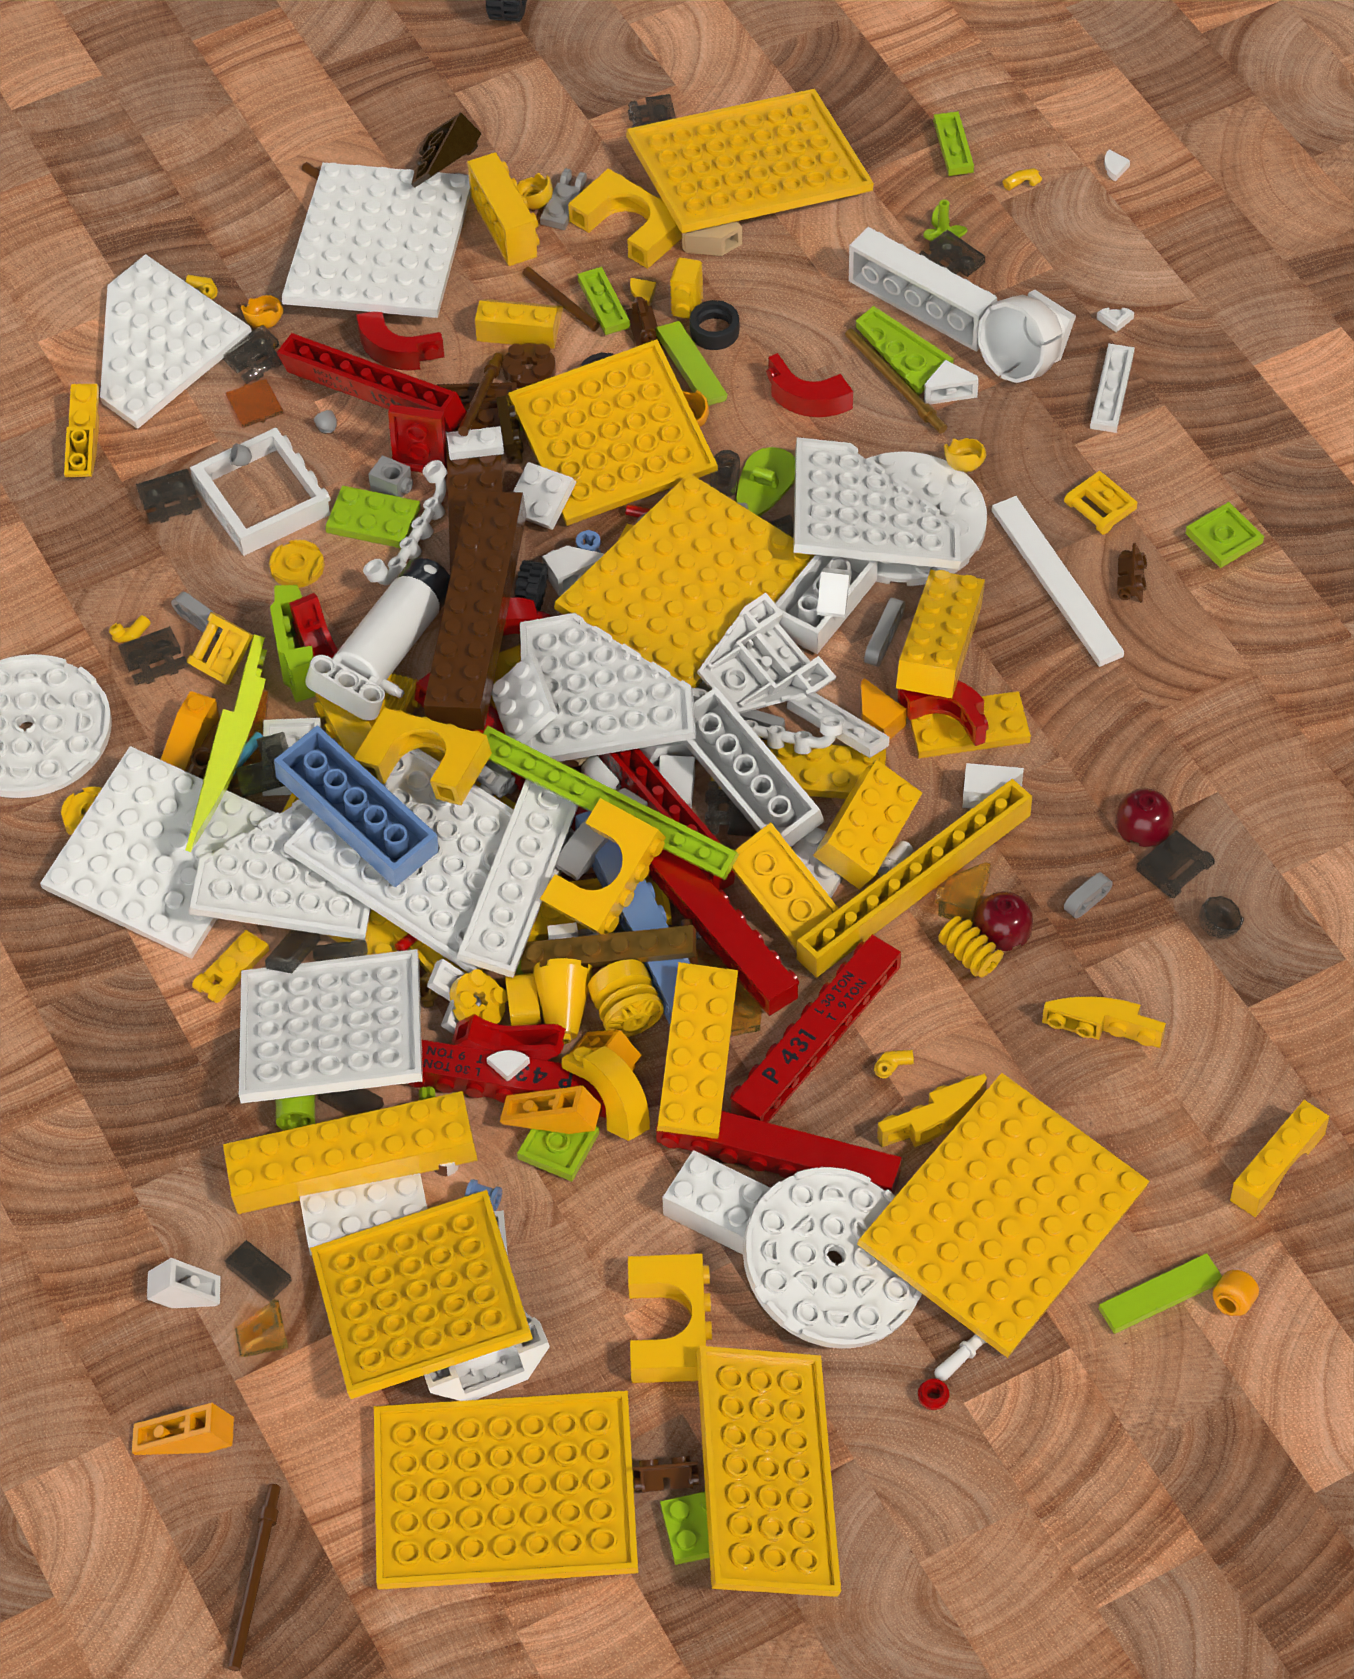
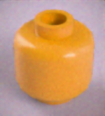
(1235, 1293)

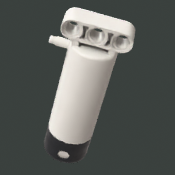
(365, 661)

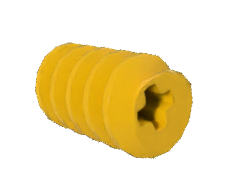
(969, 947)

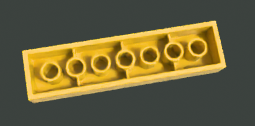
(349, 1152)

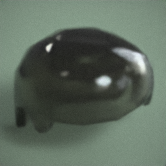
(1220, 917)

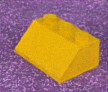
(517, 322)

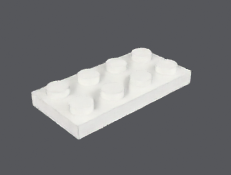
(360, 1207)

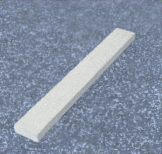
(1058, 581)

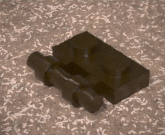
(510, 429)

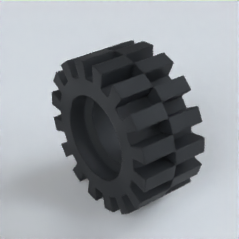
(532, 582)

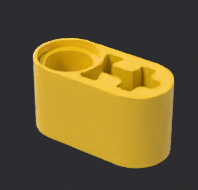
(523, 1000)

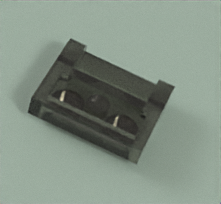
(1169, 858)

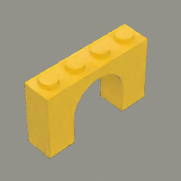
(615, 194)
(400, 733)
(601, 908)
(679, 1279)

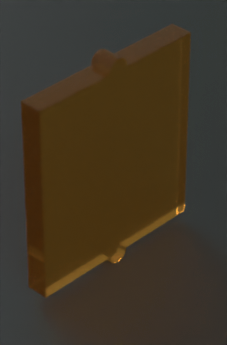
(254, 403)

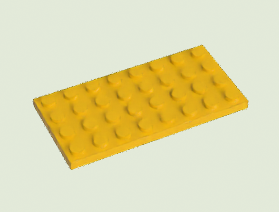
(767, 1472)

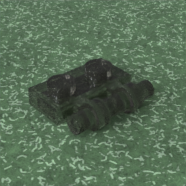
(657, 109)
(956, 253)
(251, 349)
(167, 489)
(149, 650)
(733, 818)

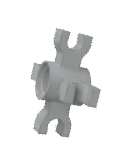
(496, 780)

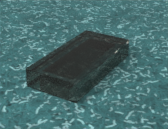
(292, 951)

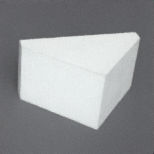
(950, 384)
(833, 592)

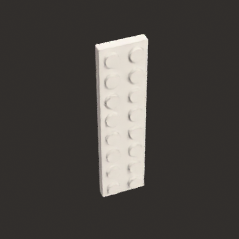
(517, 880)

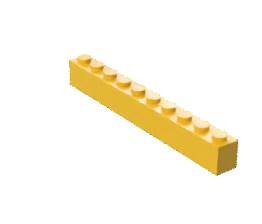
(913, 878)

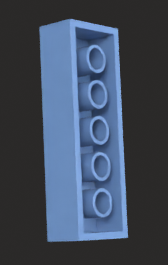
(356, 806)

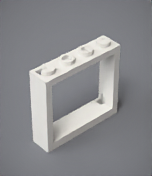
(274, 527)

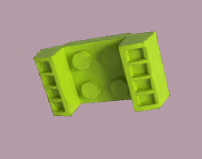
(293, 661)

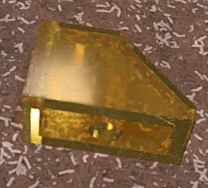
(963, 893)

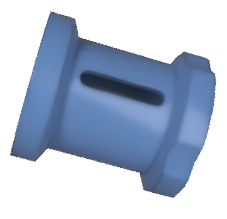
(592, 541)
(494, 1193)

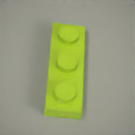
(953, 143)
(603, 301)

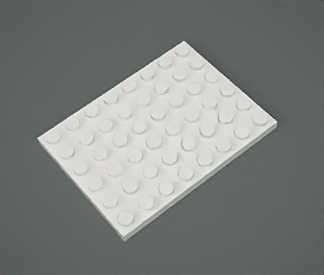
(378, 241)
(444, 891)

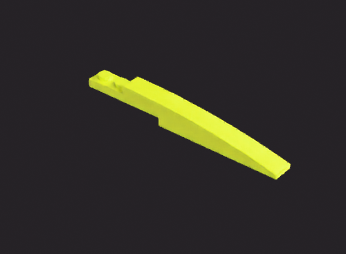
(229, 741)

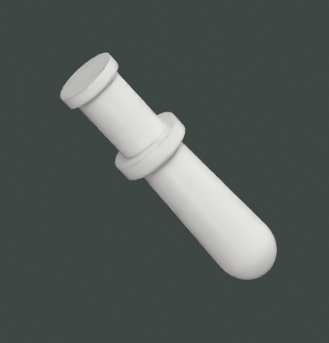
(952, 1363)

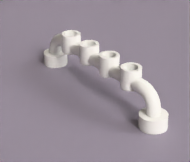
(376, 569)
(804, 741)

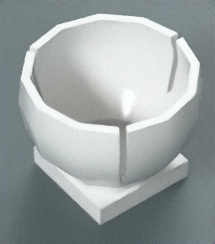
(1024, 333)

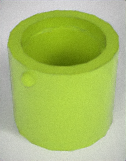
(295, 1112)

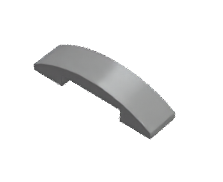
(583, 846)

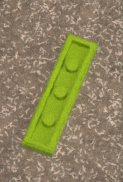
(690, 362)
(1160, 1293)

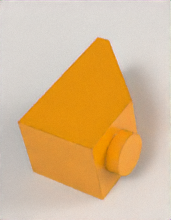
(881, 710)
(613, 1040)

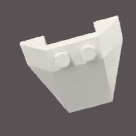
(760, 662)
(491, 1371)

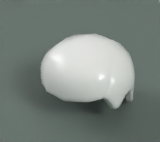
(599, 771)

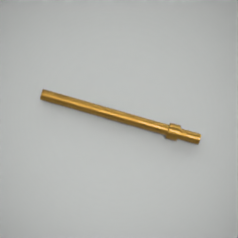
(925, 411)

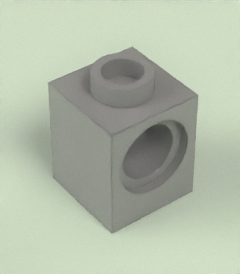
(390, 477)

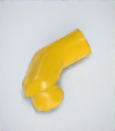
(204, 284)
(130, 633)

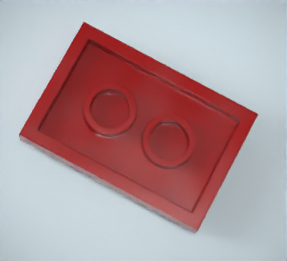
(417, 436)

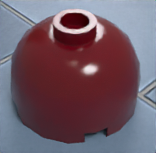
(1144, 817)
(1004, 920)

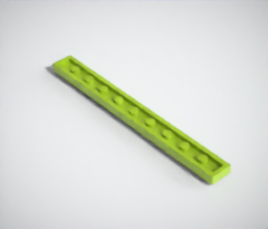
(586, 793)

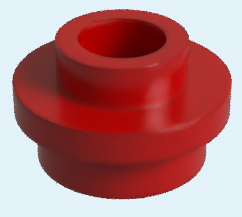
(933, 1386)

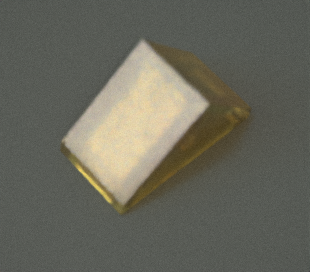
(262, 1331)

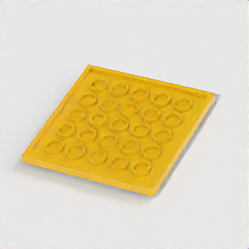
(614, 430)
(419, 1294)

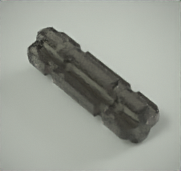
(340, 950)

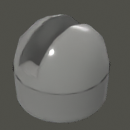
(326, 421)
(240, 455)

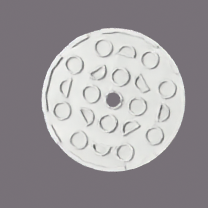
(947, 490)
(67, 730)
(796, 1279)

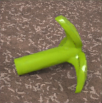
(941, 221)

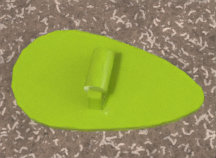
(766, 479)

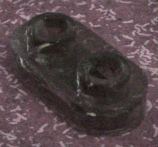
(726, 479)

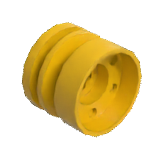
(625, 997)

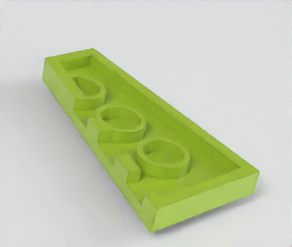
(902, 348)

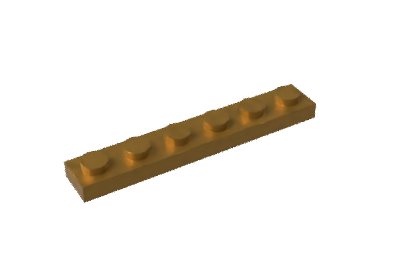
(609, 948)

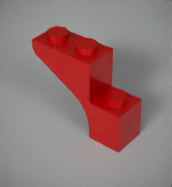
(534, 1041)

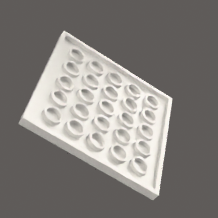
(132, 856)
(330, 1026)

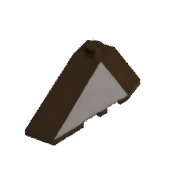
(445, 146)

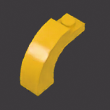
(618, 1086)

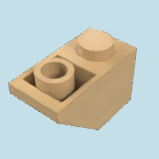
(713, 240)

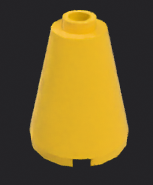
(563, 993)

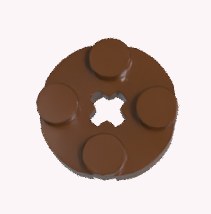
(528, 353)

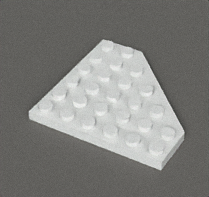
(159, 339)
(859, 512)
(603, 692)
(266, 886)

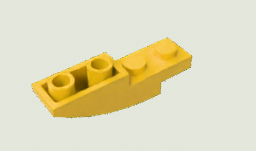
(82, 431)
(1096, 1014)
(944, 1111)

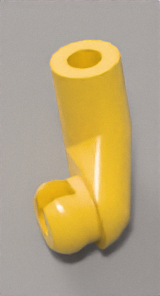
(1021, 176)
(891, 1060)

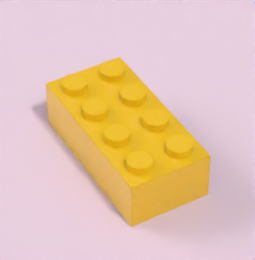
(503, 208)
(867, 824)

